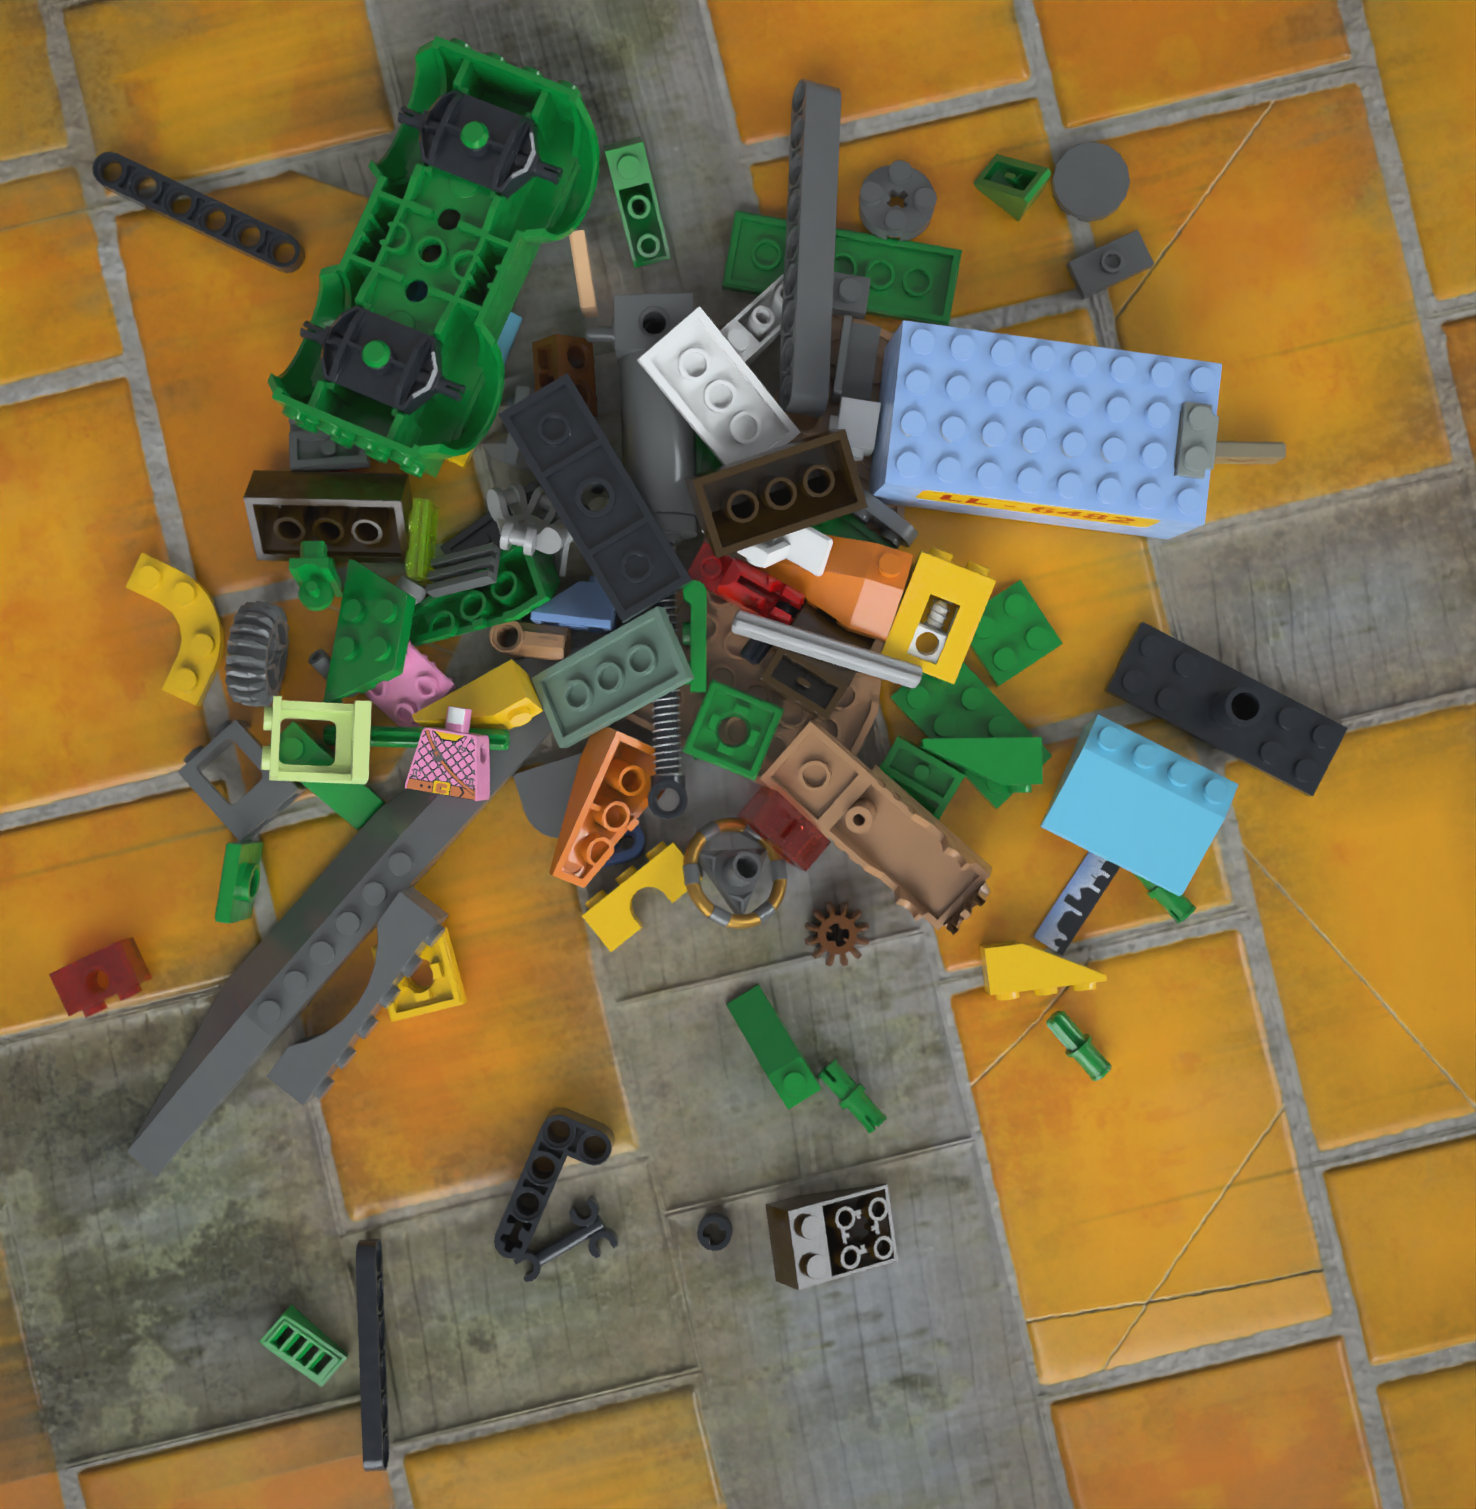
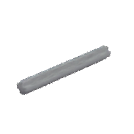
(826, 649)

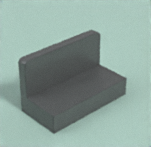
(855, 361)

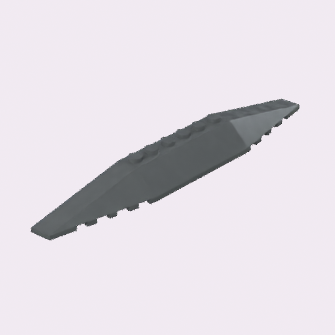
(311, 947)

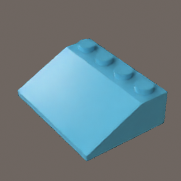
(1138, 804)

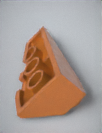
(603, 803)

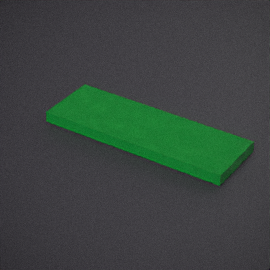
(906, 276)

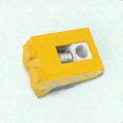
(964, 586)

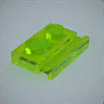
(422, 545)

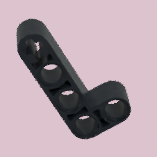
(542, 1183)

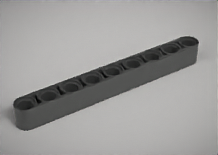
(809, 249)

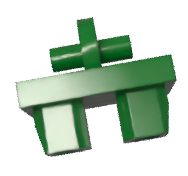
(315, 576)

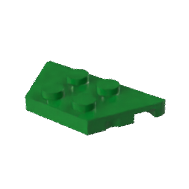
(369, 634)

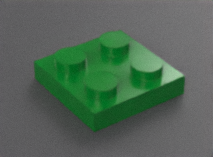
(1012, 634)

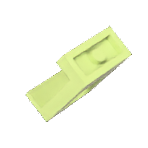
(351, 742)

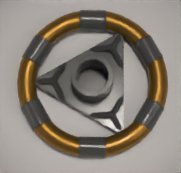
(733, 875)

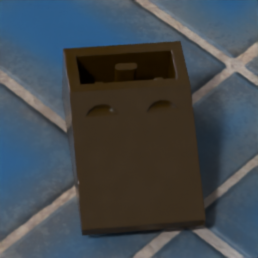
(808, 680)
(831, 1235)

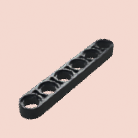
(197, 215)
(372, 1355)

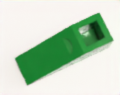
(637, 201)

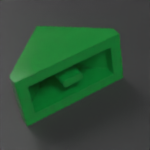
(1012, 184)

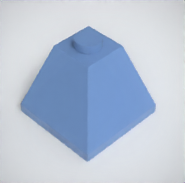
(579, 608)

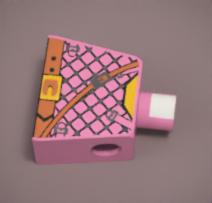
(452, 760)

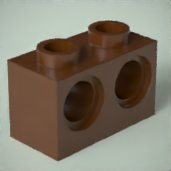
(562, 355)

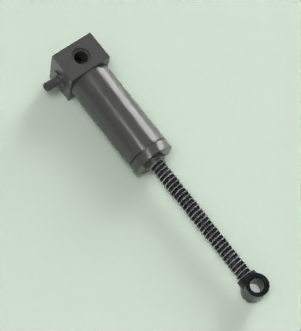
(657, 457)

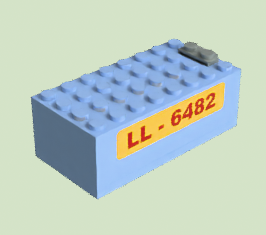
(1045, 431)

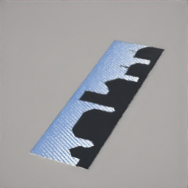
(1076, 902)

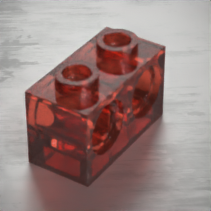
(784, 828)

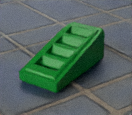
(286, 1351)

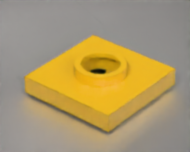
(443, 993)

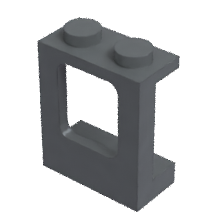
(258, 805)

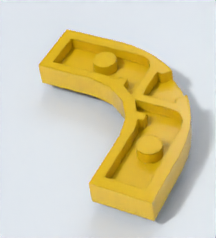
(199, 626)

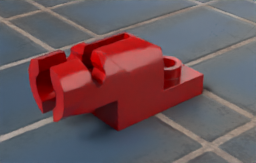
(744, 585)

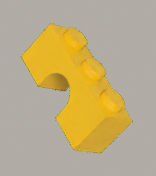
(613, 914)

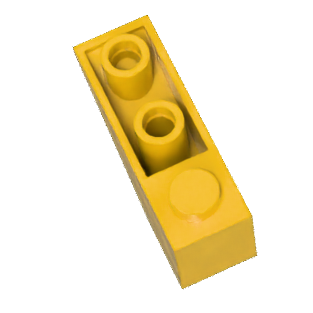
(1022, 967)

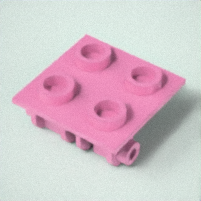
(413, 690)

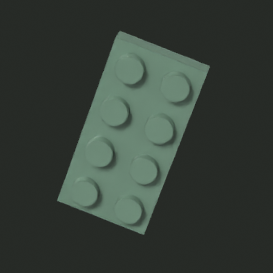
(612, 677)

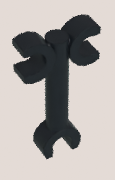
(590, 1227)

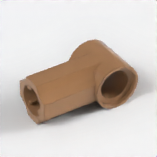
(533, 641)

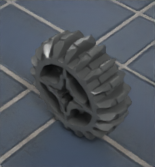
(257, 653)

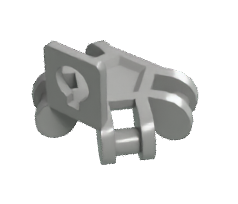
(526, 527)

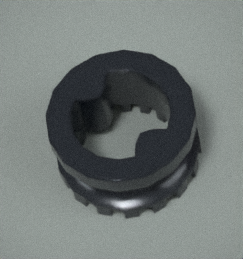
(705, 1238)

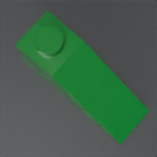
(998, 760)
(351, 801)
(773, 1047)

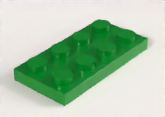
(962, 711)

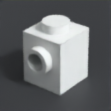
(860, 422)

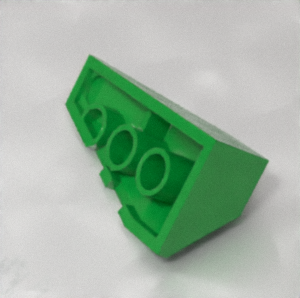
(520, 588)

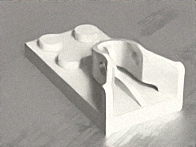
(716, 390)

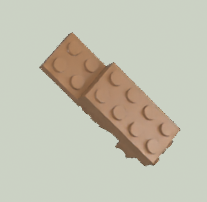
(881, 828)

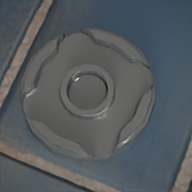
(1090, 181)

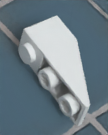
(757, 324)

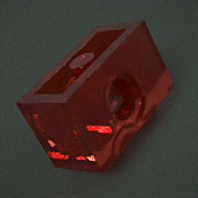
(79, 985)

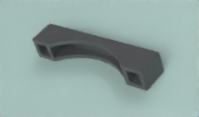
(402, 935)

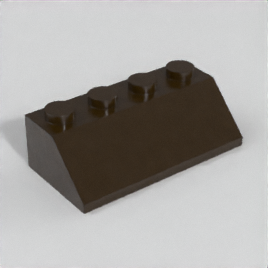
(777, 492)
(352, 512)

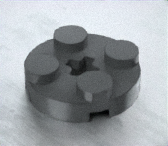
(901, 182)

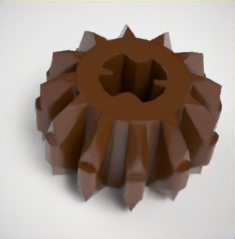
(829, 944)

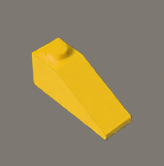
(497, 700)

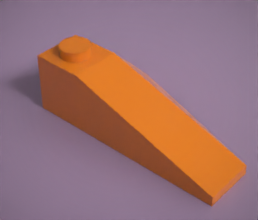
(857, 585)

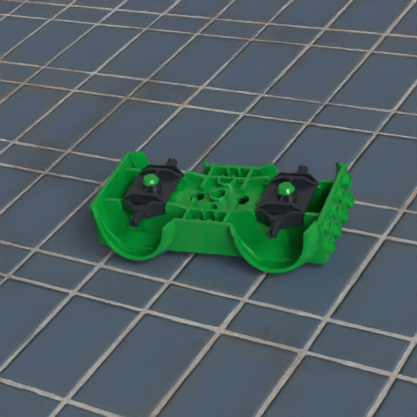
(429, 372)

